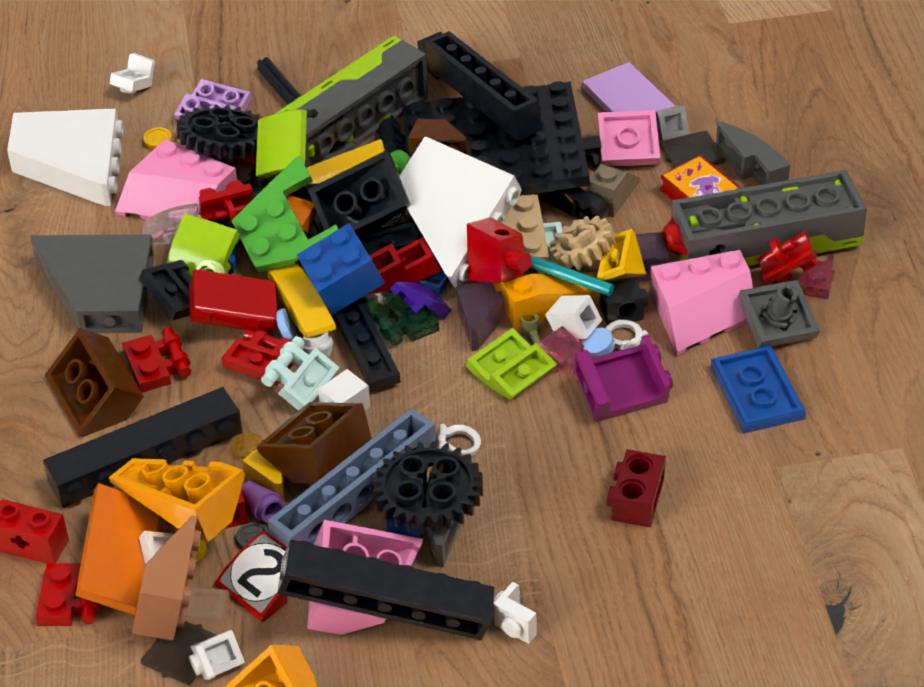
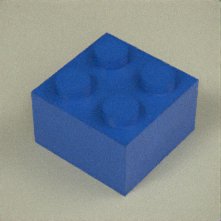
(340, 269)

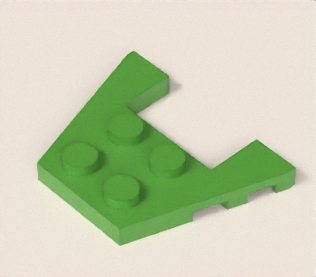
(270, 225)

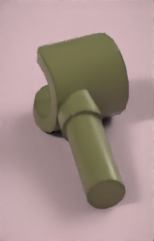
(531, 328)

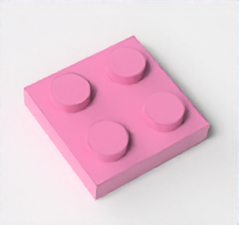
(628, 138)

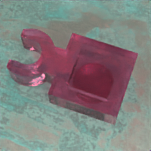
(819, 279)
(562, 348)

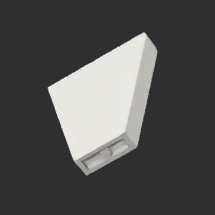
(69, 150)
(448, 193)

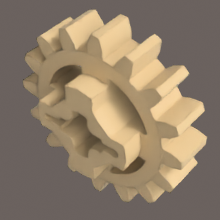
(582, 242)

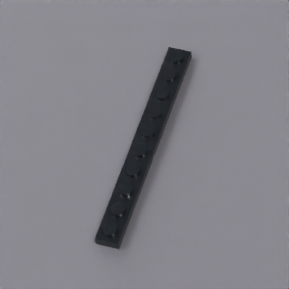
(360, 331)

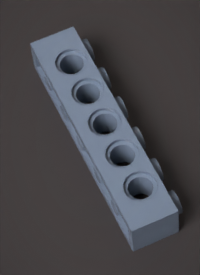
(350, 484)

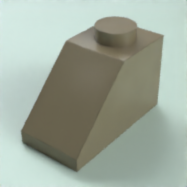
(612, 186)

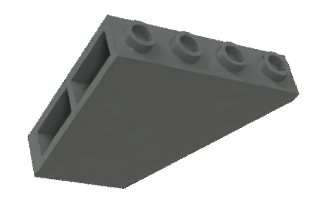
(98, 278)

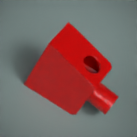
(495, 252)

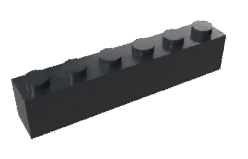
(484, 85)
(163, 436)
(386, 589)

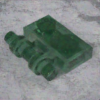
(408, 322)

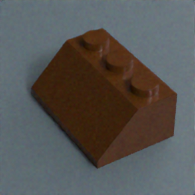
(93, 383)
(316, 440)

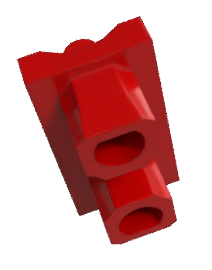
(225, 203)
(786, 257)

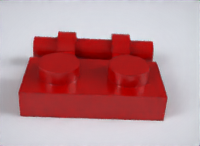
(253, 353)
(146, 359)
(58, 599)

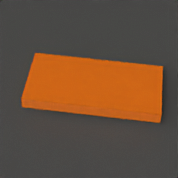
(112, 550)

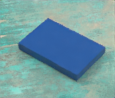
(757, 389)

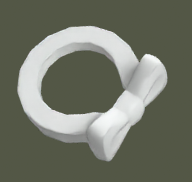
(621, 345)
(444, 432)

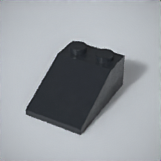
(361, 196)

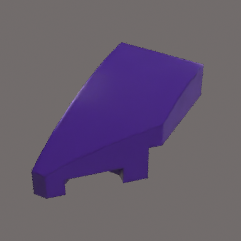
(418, 295)

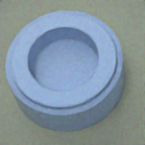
(599, 342)

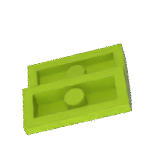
(280, 141)
(201, 241)
(510, 364)

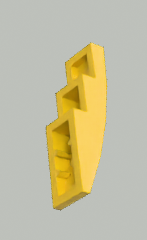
(302, 300)

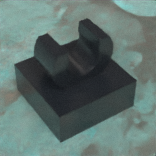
(592, 148)

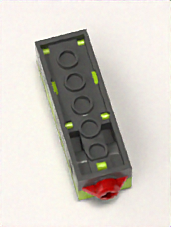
(357, 98)
(750, 217)

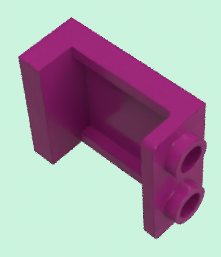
(623, 380)

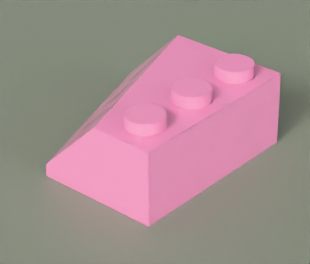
(171, 179)
(700, 297)
(363, 542)

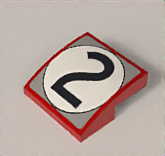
(255, 575)

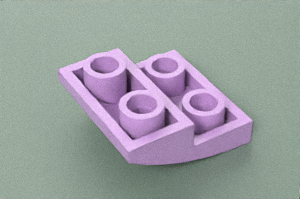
(212, 94)

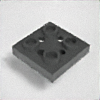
(785, 300)

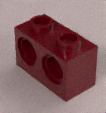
(637, 488)

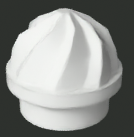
(321, 342)

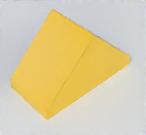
(623, 259)
(264, 473)

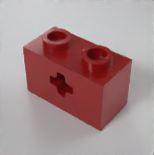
(32, 532)

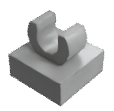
(672, 122)

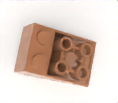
(167, 585)

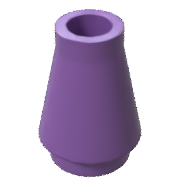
(261, 500)

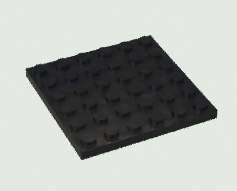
(540, 163)

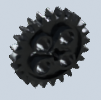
(219, 131)
(452, 490)

